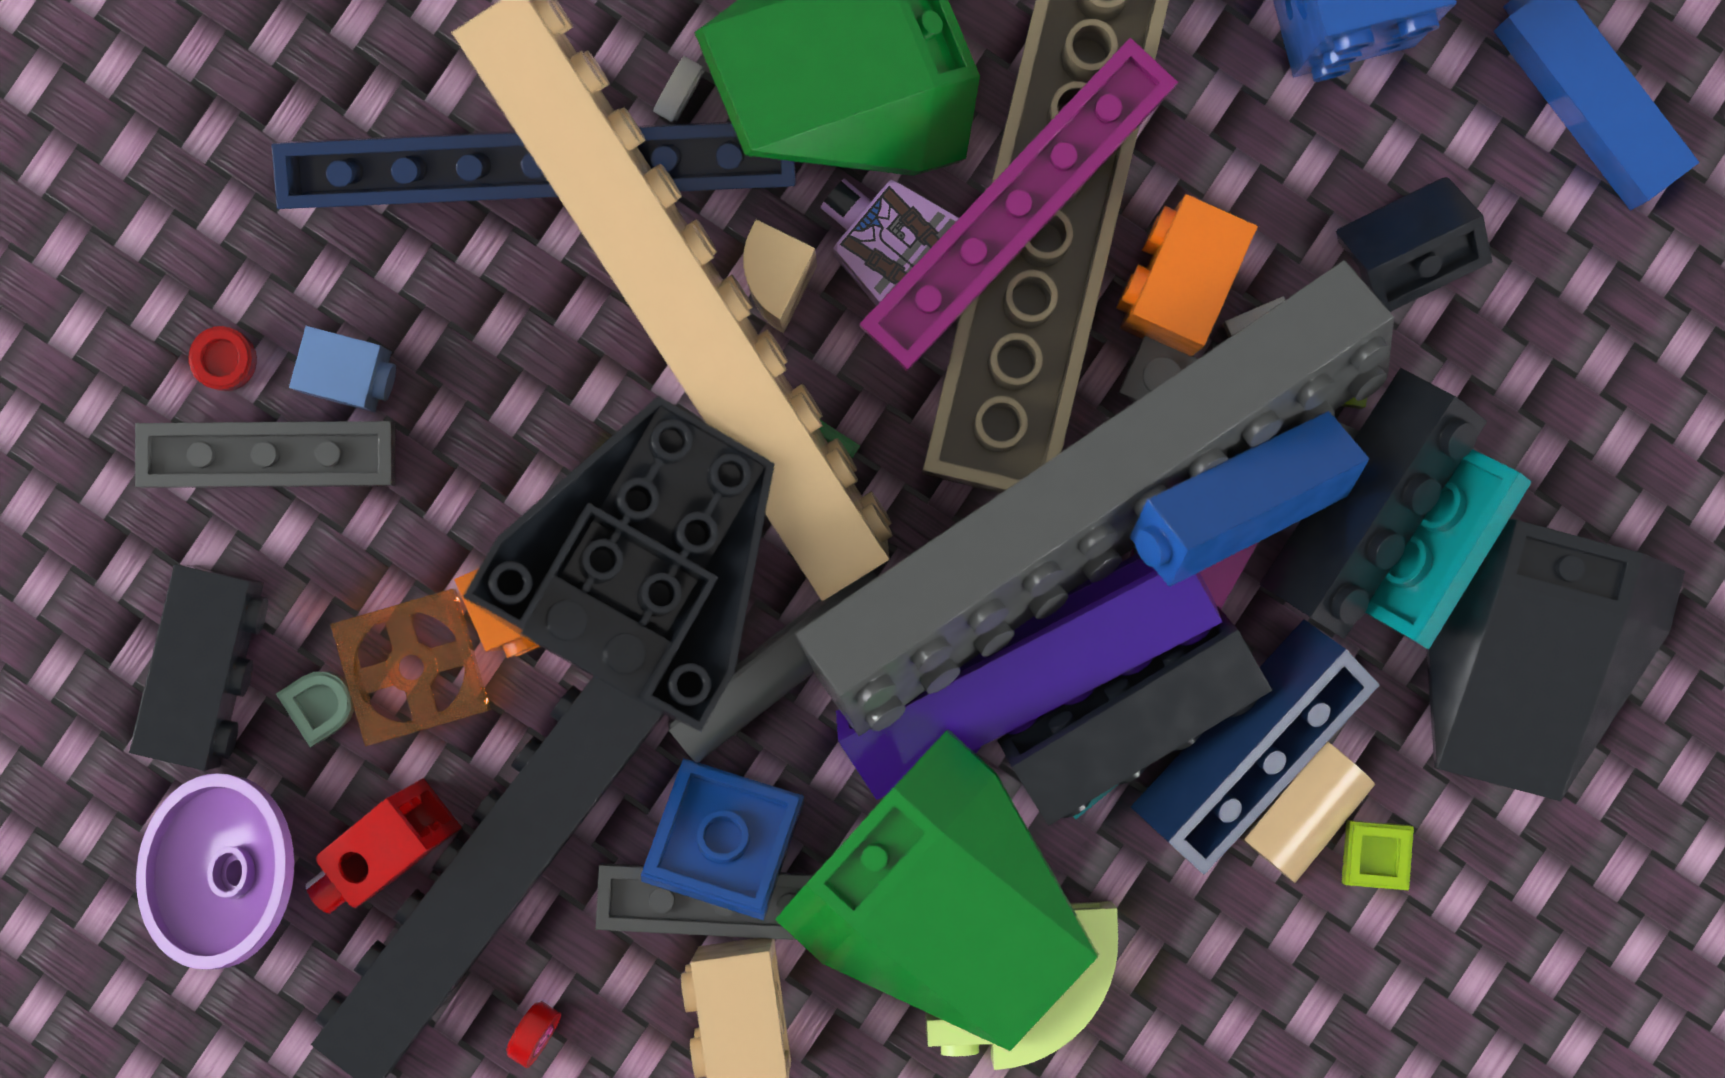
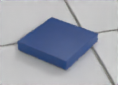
(722, 839)

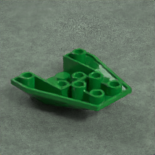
(845, 81)
(947, 903)

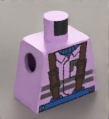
(883, 234)

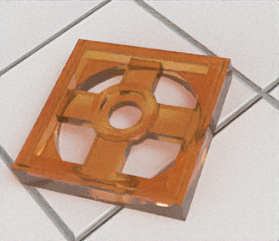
(404, 641)

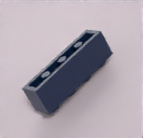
(1249, 759)

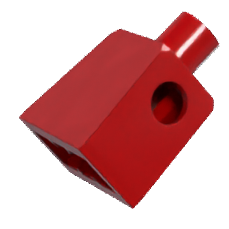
(381, 847)

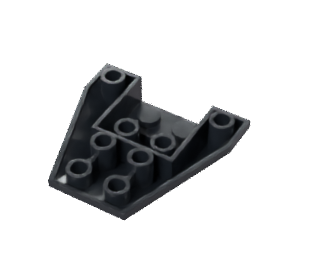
(640, 562)
(1544, 655)

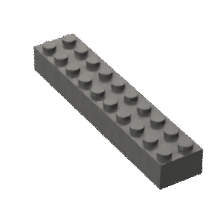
(1080, 507)

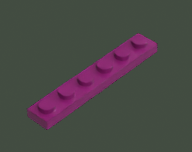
(1018, 204)

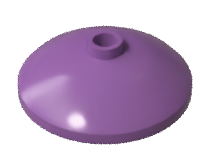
(215, 871)

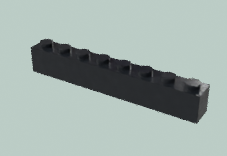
(483, 879)

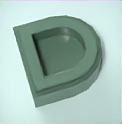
(318, 705)

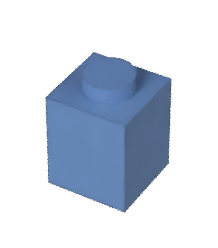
(343, 369)

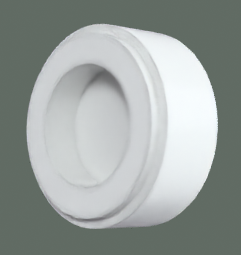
(679, 89)

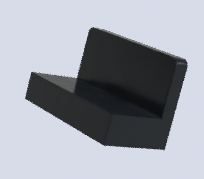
(1417, 243)

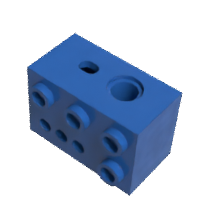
(1331, 34)

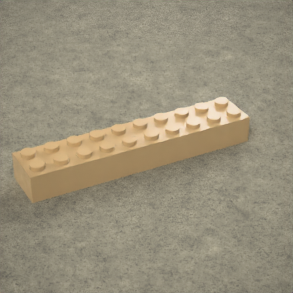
(674, 287)

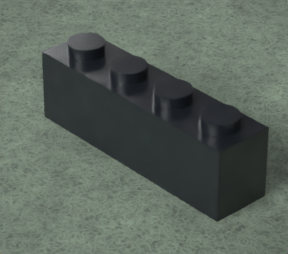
(1349, 547)
(1134, 721)

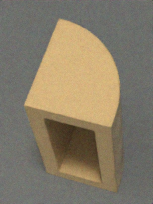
(777, 272)
(1308, 812)

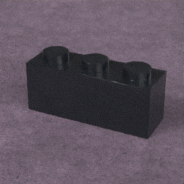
(199, 668)

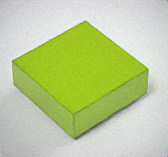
(1377, 855)

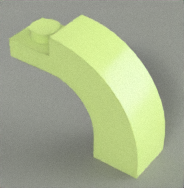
(1064, 1018)

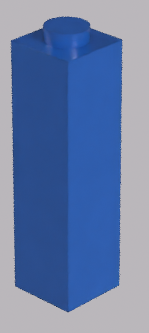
(1595, 97)
(1247, 498)

